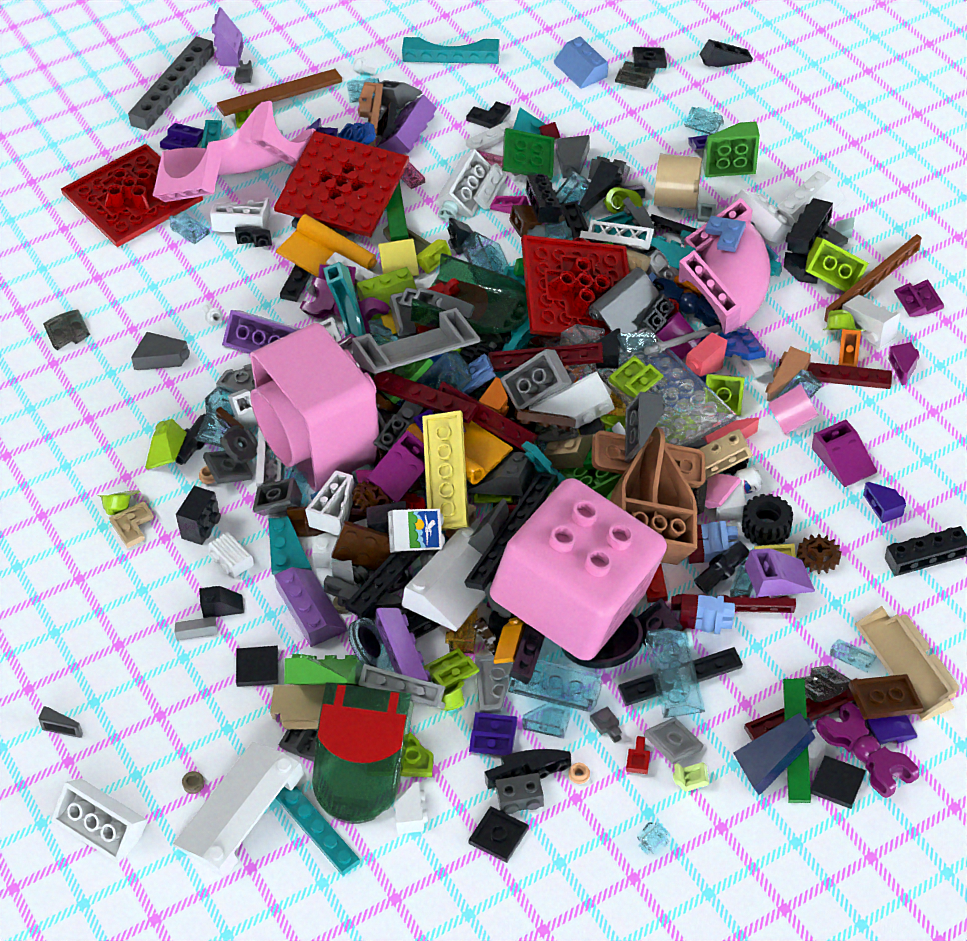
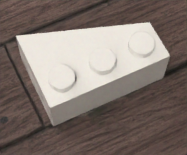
(230, 215)
(332, 504)

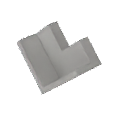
(401, 316)

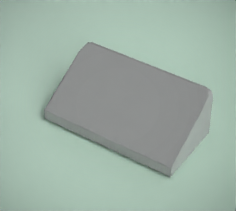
(343, 571)
(195, 628)

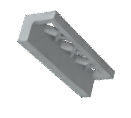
(421, 690)

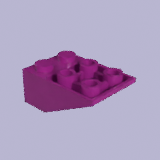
(843, 453)
(400, 467)

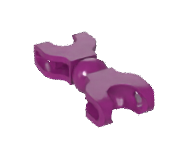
(326, 304)
(879, 761)

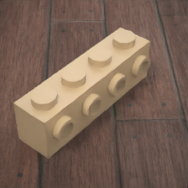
(725, 453)

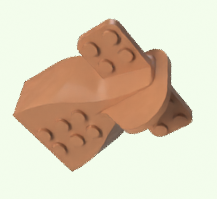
(656, 486)

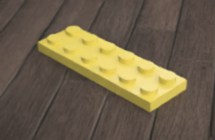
(446, 468)

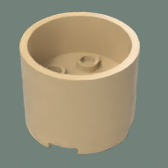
(677, 181)

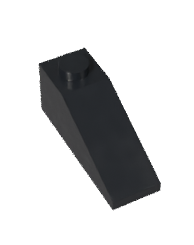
(722, 54)
(604, 179)

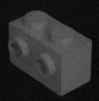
(519, 793)

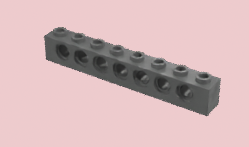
(171, 83)

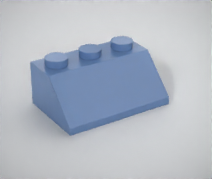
(581, 63)

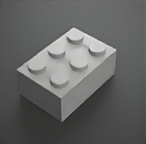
(536, 379)

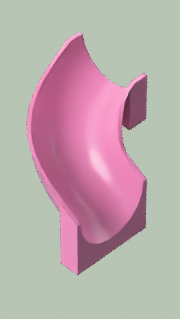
(255, 146)
(729, 280)

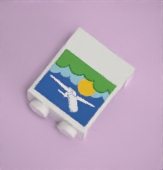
(415, 530)

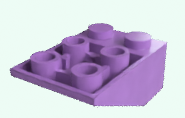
(227, 40)
(777, 573)

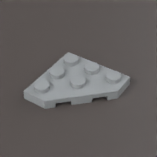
(238, 379)

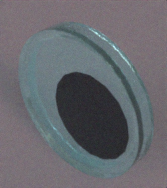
(368, 644)

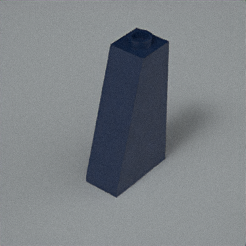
(774, 751)

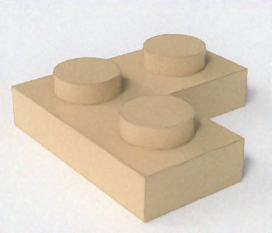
(127, 523)

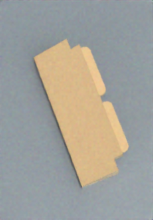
(904, 651)
(298, 705)

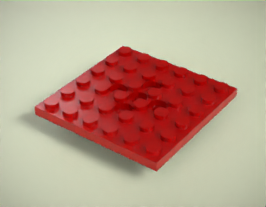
(342, 183)
(121, 196)
(566, 279)

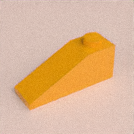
(509, 641)

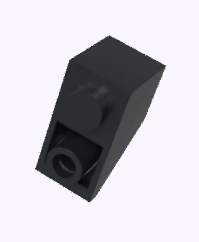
(458, 234)

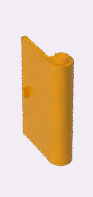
(316, 243)
(482, 450)

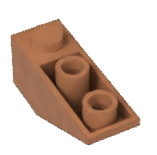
(792, 363)

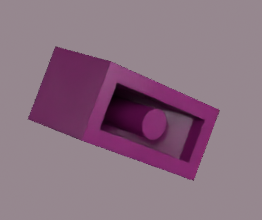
(903, 360)

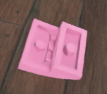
(793, 409)
(719, 489)

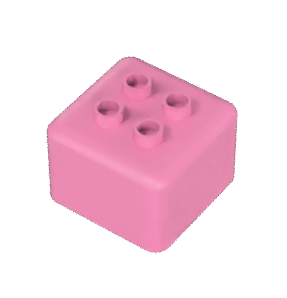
(314, 404)
(577, 568)

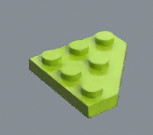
(417, 760)

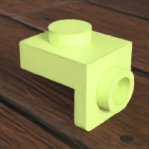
(691, 776)

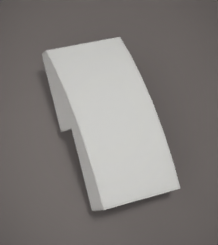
(758, 367)

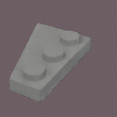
(491, 683)

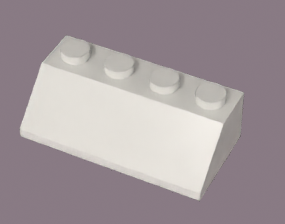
(465, 183)
(817, 186)
(582, 400)
(98, 819)

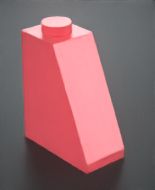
(707, 355)

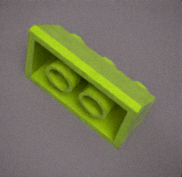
(834, 265)
(385, 285)

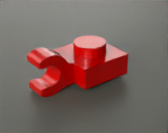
(448, 289)
(638, 758)

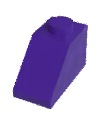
(884, 501)

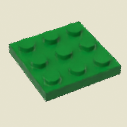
(527, 153)

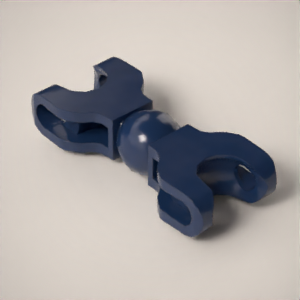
(688, 302)

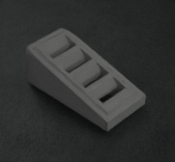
(58, 723)

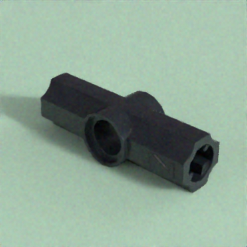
(190, 443)
(722, 567)

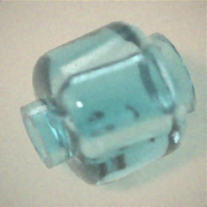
(653, 838)

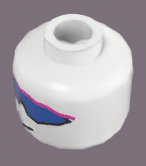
(749, 479)

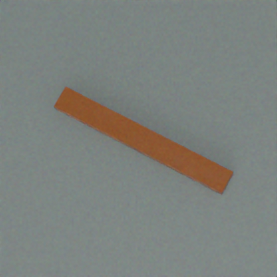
(279, 92)
(877, 274)

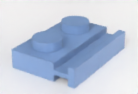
(481, 372)

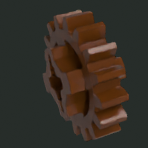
(369, 495)
(819, 553)

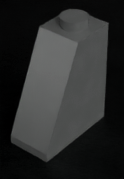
(572, 154)
(159, 352)

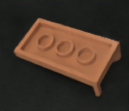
(371, 107)

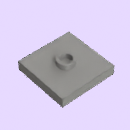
(673, 740)

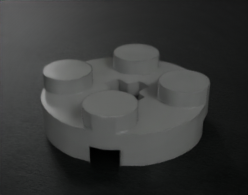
(239, 453)

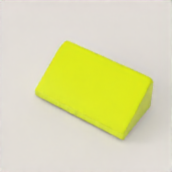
(430, 256)

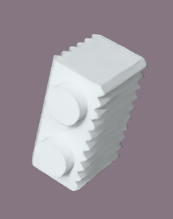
(230, 554)

